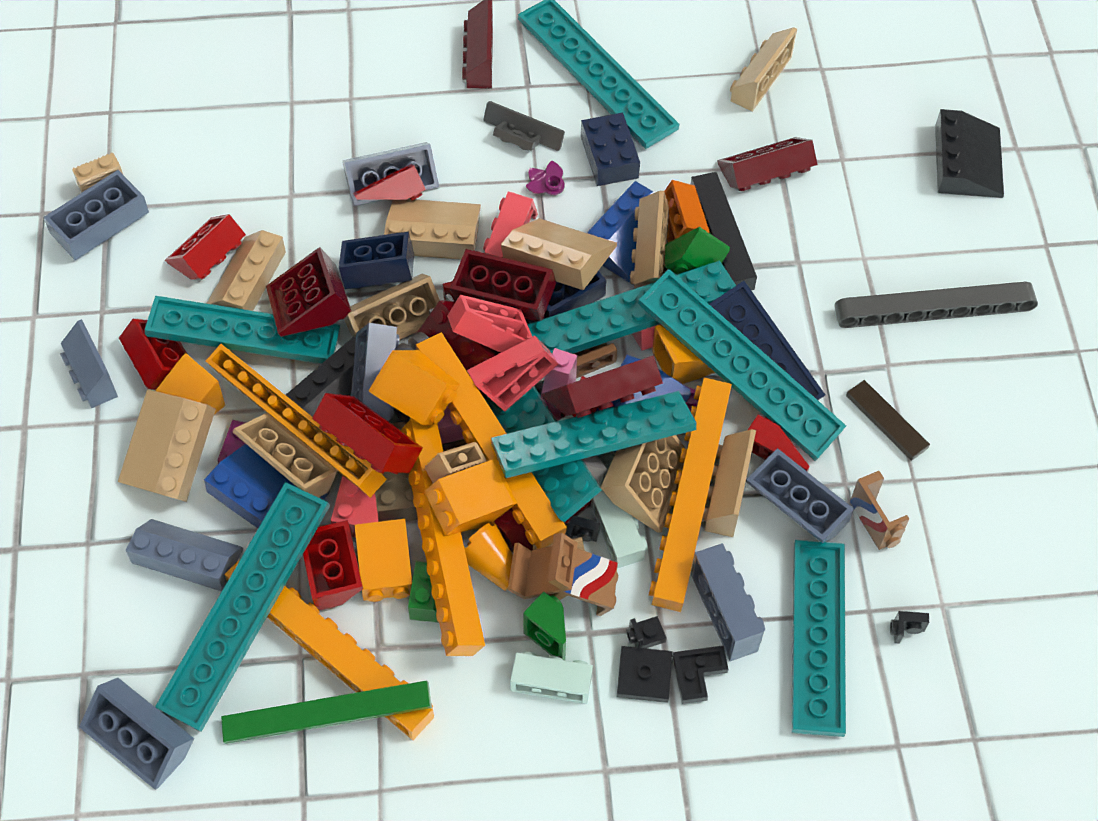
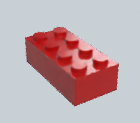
(367, 434)

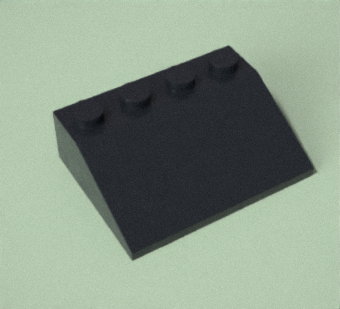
(968, 155)
(331, 377)

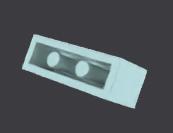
(619, 531)
(551, 677)

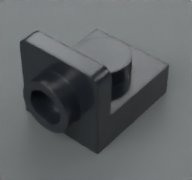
(584, 528)
(908, 621)
(646, 632)

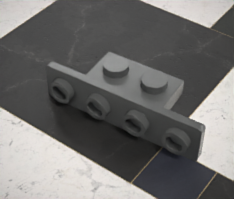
(522, 129)

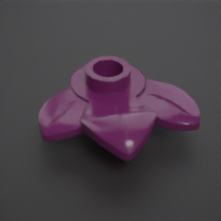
(547, 180)

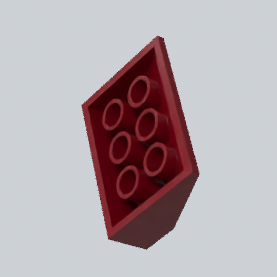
(308, 295)
(606, 387)

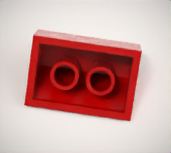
(206, 247)
(150, 355)
(332, 566)

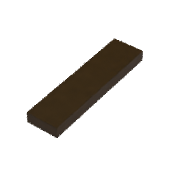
(888, 420)

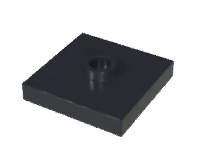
(644, 674)

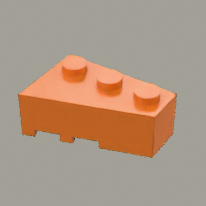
(684, 210)

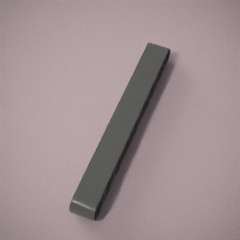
(935, 304)

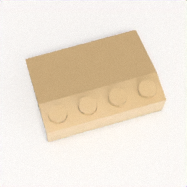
(436, 227)
(569, 252)
(167, 445)
(644, 479)

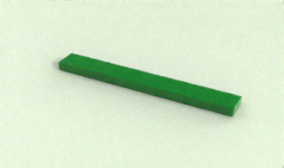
(326, 712)

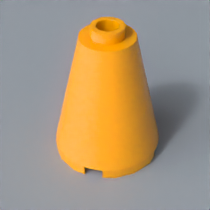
(490, 555)

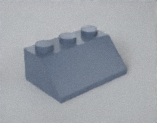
(87, 366)

